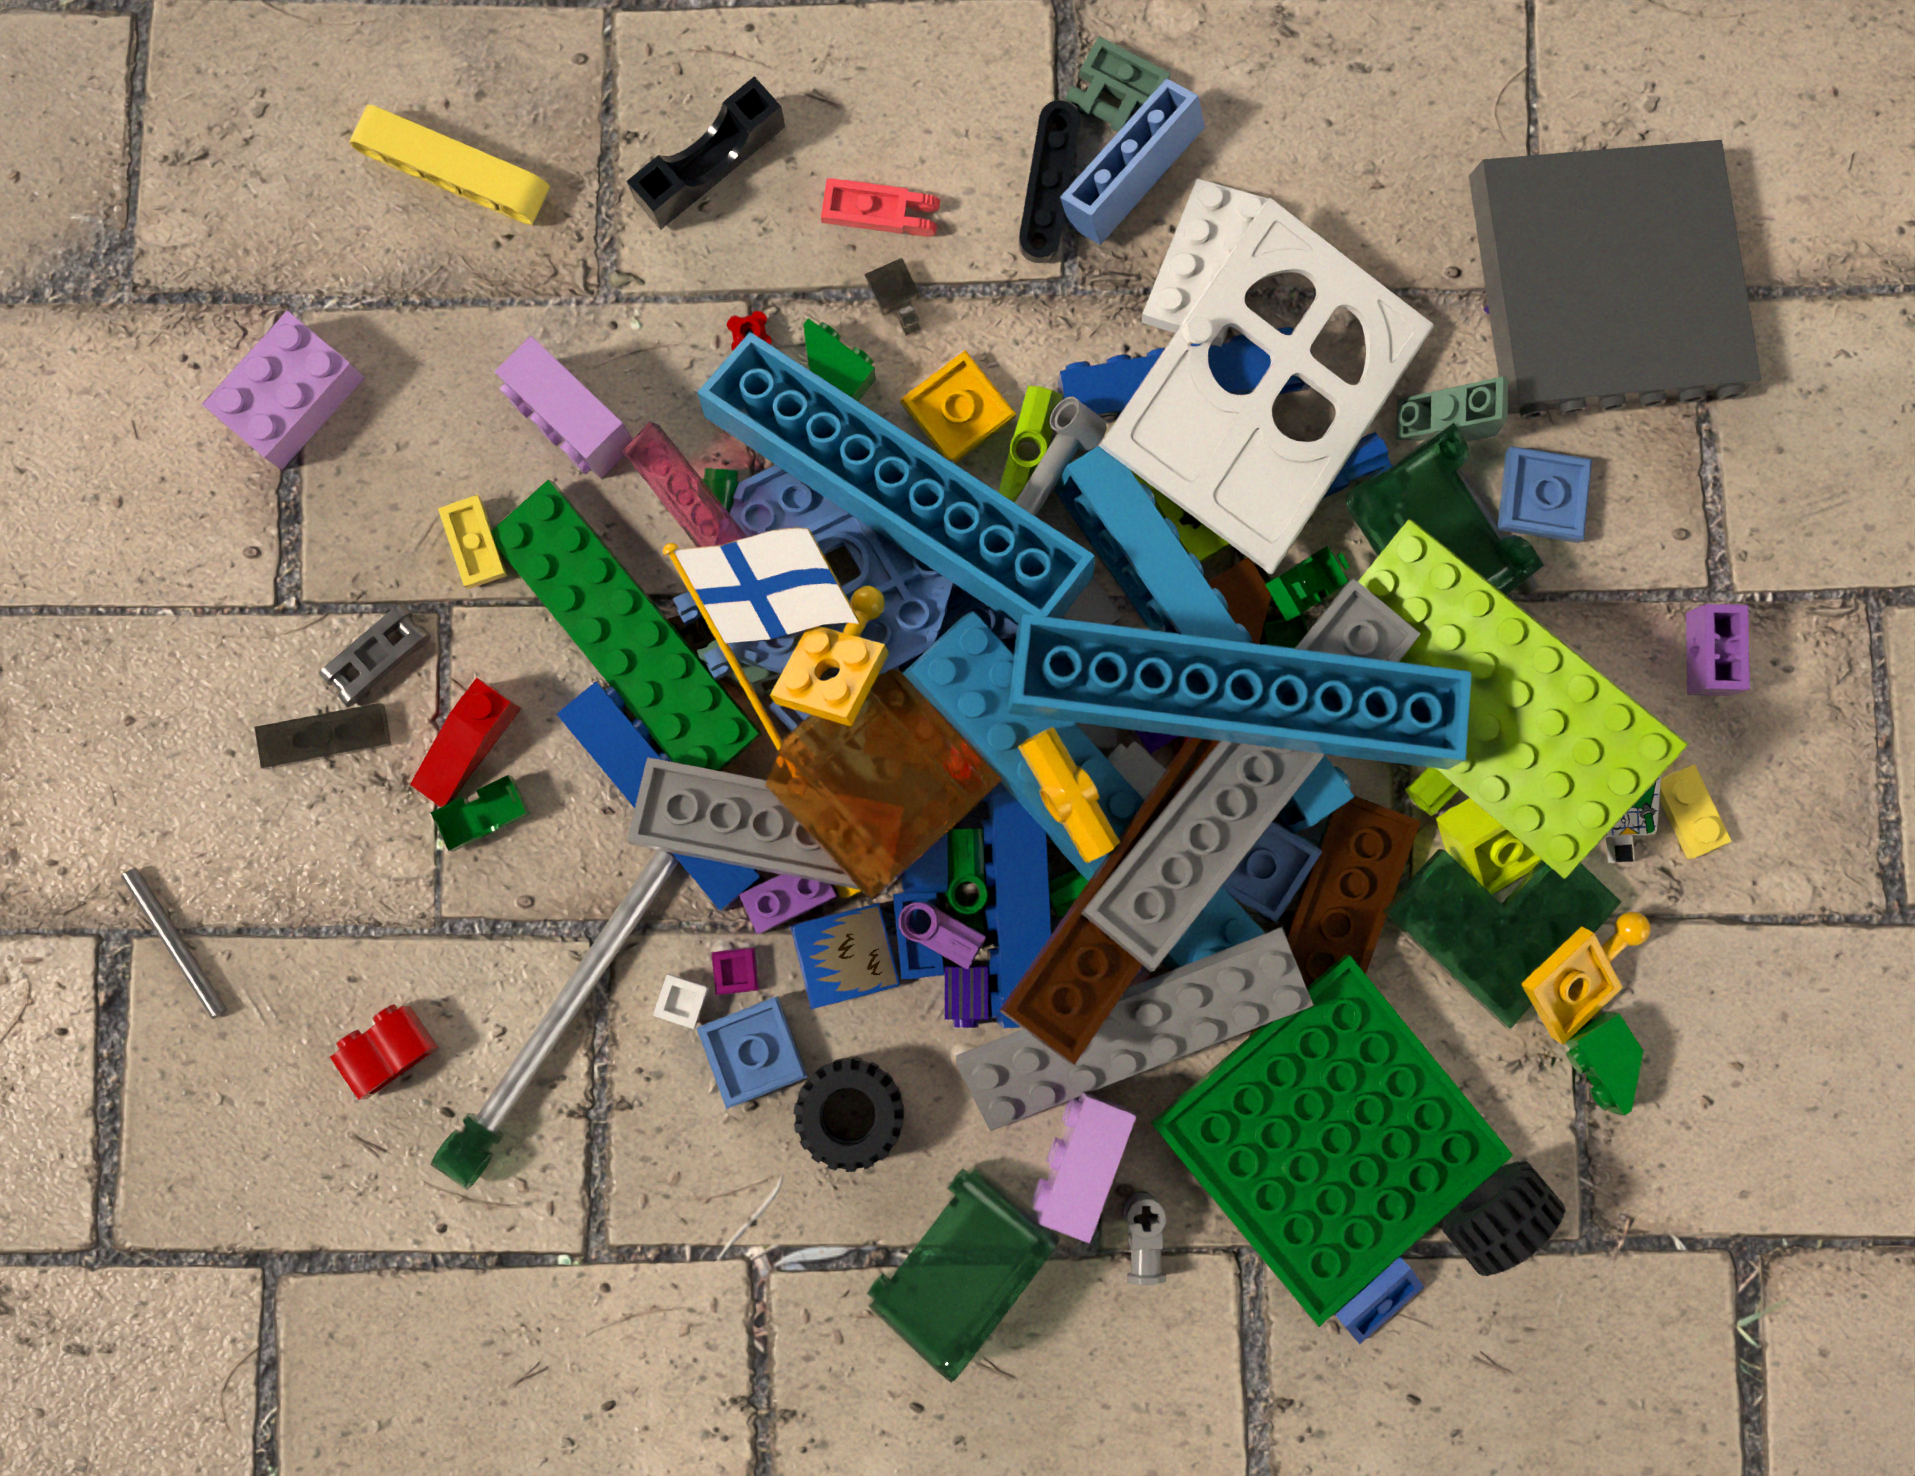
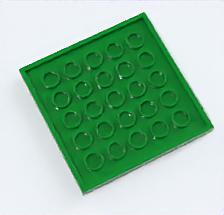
(1332, 1140)

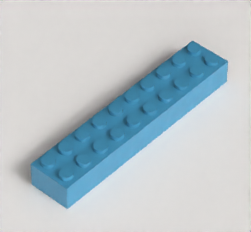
(895, 484)
(1170, 589)
(970, 685)
(1239, 692)

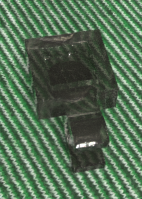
(895, 292)

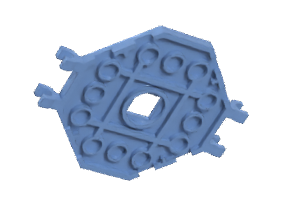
(912, 591)

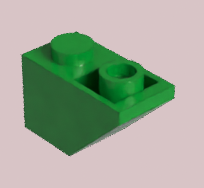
(836, 363)
(1610, 1060)

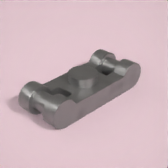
(374, 655)

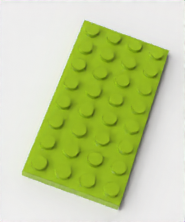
(1548, 735)

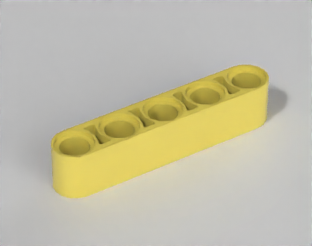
(449, 164)

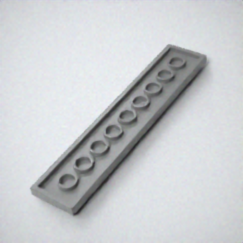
(1228, 802)

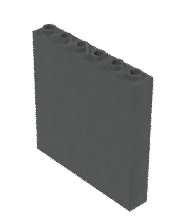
(1614, 277)

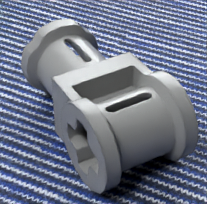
(1145, 1239)

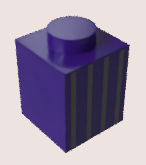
(966, 995)

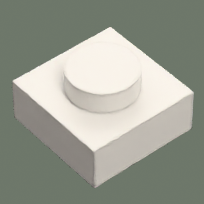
(681, 1001)

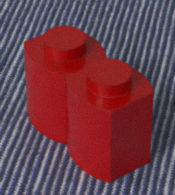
(383, 1051)

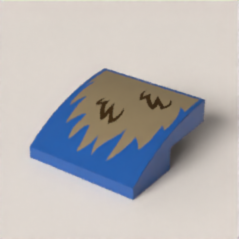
(844, 956)

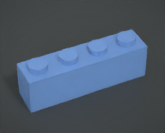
(1133, 161)

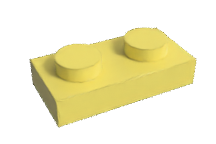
(472, 542)
(1692, 812)

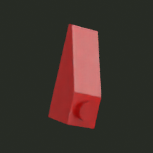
(464, 741)

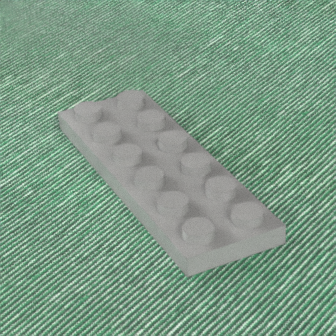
(726, 822)

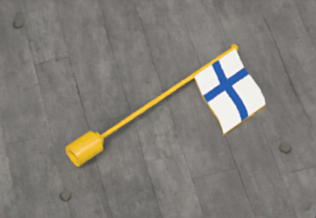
(762, 592)

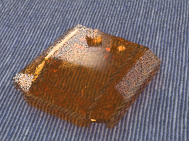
(880, 787)

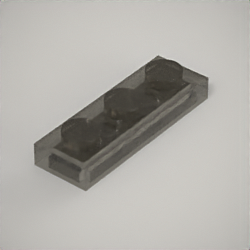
(322, 736)

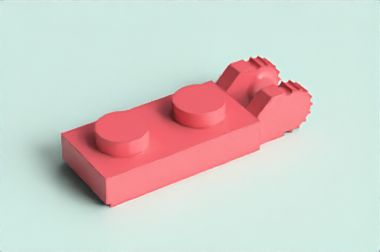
(877, 207)

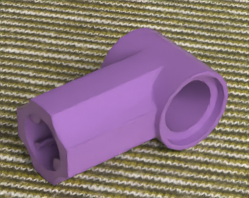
(945, 934)

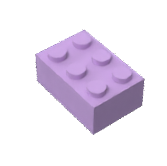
(283, 390)
(563, 408)
(1082, 1165)

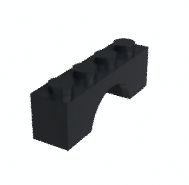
(677, 181)

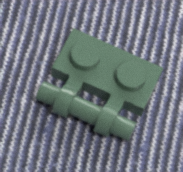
(1119, 74)

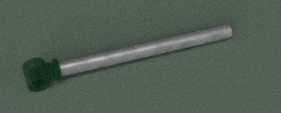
(467, 1152)

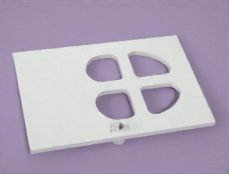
(1222, 449)

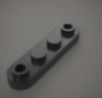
(1048, 181)

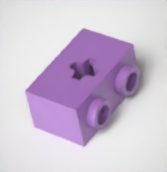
(1717, 650)
(784, 900)

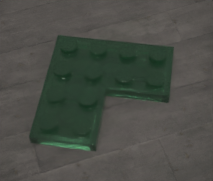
(1494, 944)

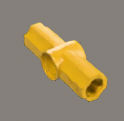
(1069, 794)

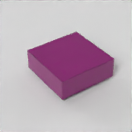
(735, 971)

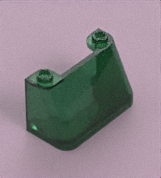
(1431, 493)
(963, 1272)

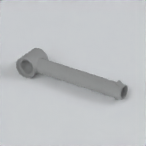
(1075, 428)

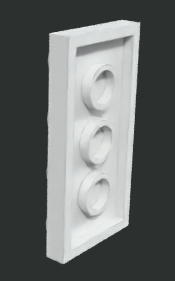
(1202, 242)

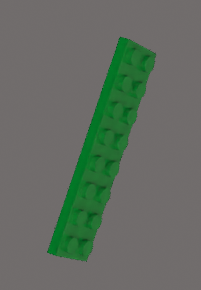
(623, 632)

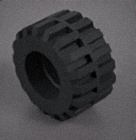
(842, 1152)
(1504, 1219)

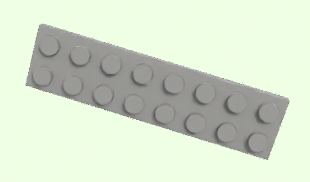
(1144, 1030)

